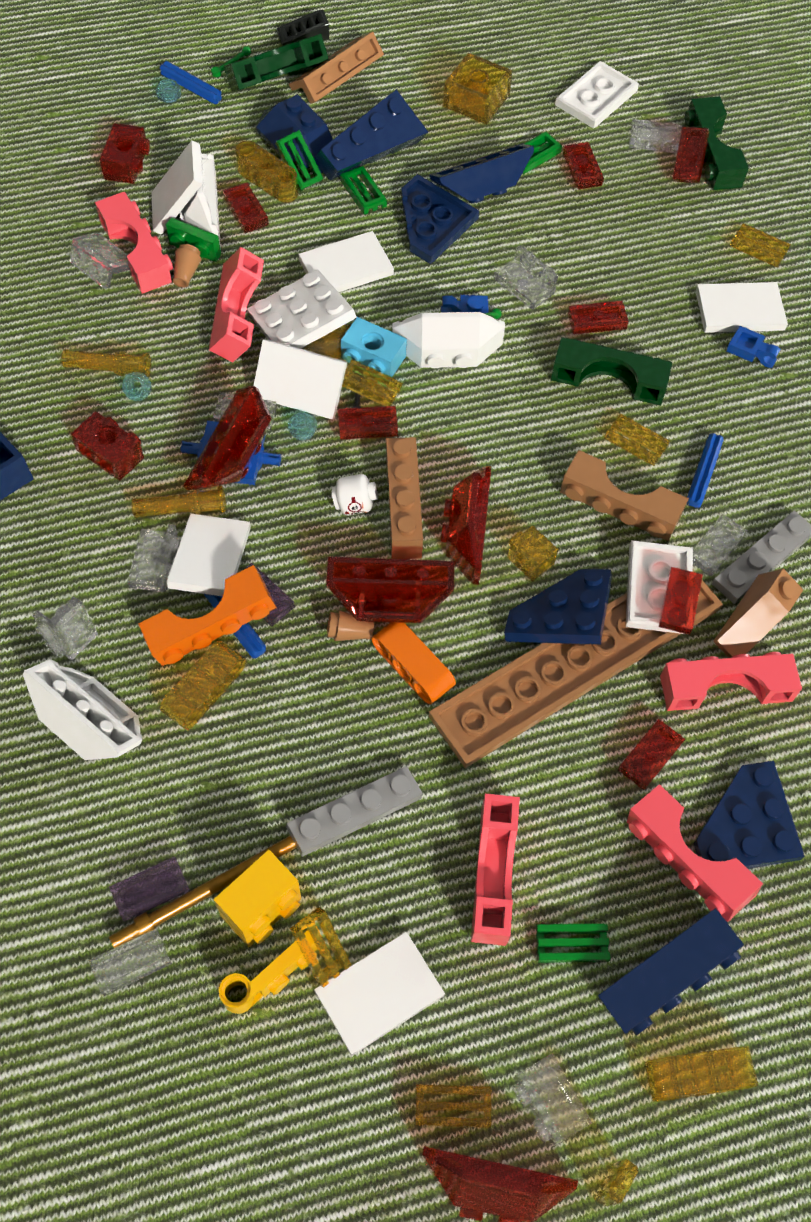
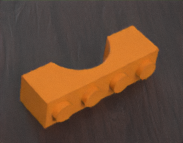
(243, 601)

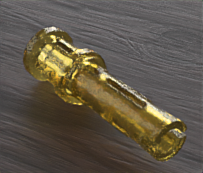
(119, 362)
(194, 502)

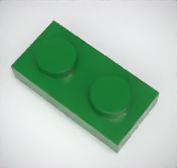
(184, 233)

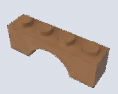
(404, 498)
(652, 512)

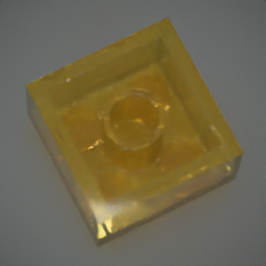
(477, 88)

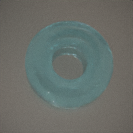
(168, 91)
(129, 389)
(302, 432)

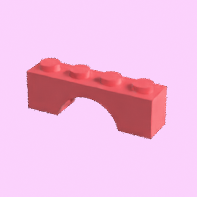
(123, 221)
(230, 330)
(769, 677)
(494, 870)
(721, 883)

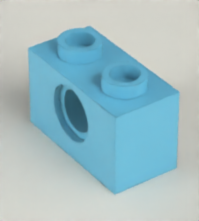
(373, 347)

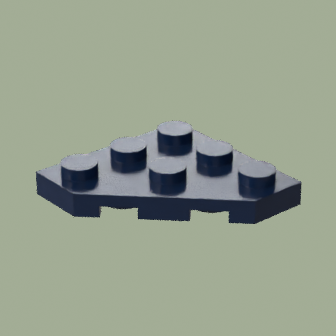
(433, 218)
(565, 612)
(751, 821)

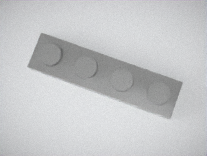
(763, 556)
(354, 811)

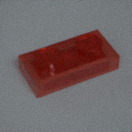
(690, 154)
(583, 165)
(245, 207)
(598, 317)
(367, 422)
(680, 600)
(651, 754)

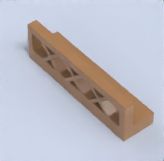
(339, 68)

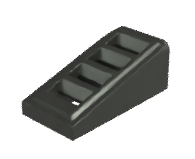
(304, 27)

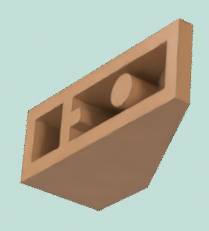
(758, 612)

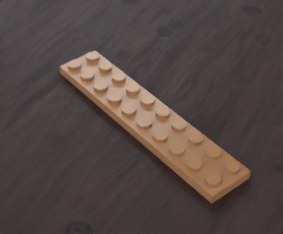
(547, 681)

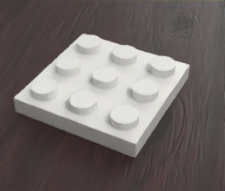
(302, 311)

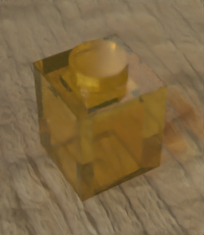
(532, 553)

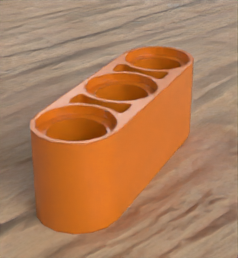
(413, 661)

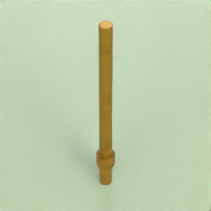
(146, 922)

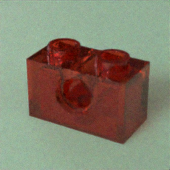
(124, 153)
(116, 458)

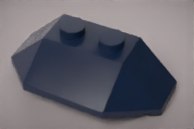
(290, 117)
(485, 174)

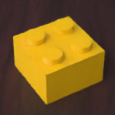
(259, 899)

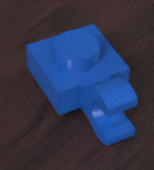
(467, 303)
(751, 344)

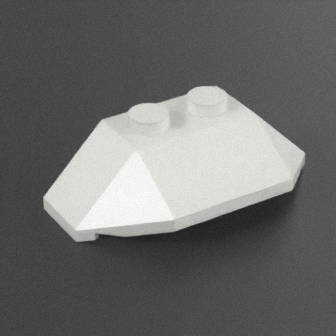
(203, 206)
(450, 338)
(82, 711)

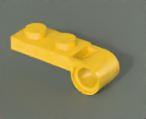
(271, 979)

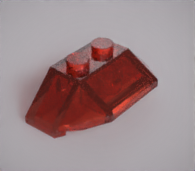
(232, 442)
(467, 523)
(390, 587)
(495, 1188)

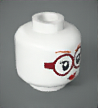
(354, 494)

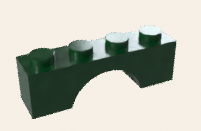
(276, 62)
(723, 165)
(642, 374)

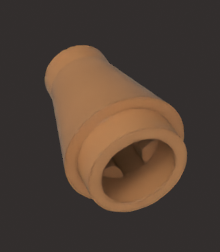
(186, 262)
(344, 627)

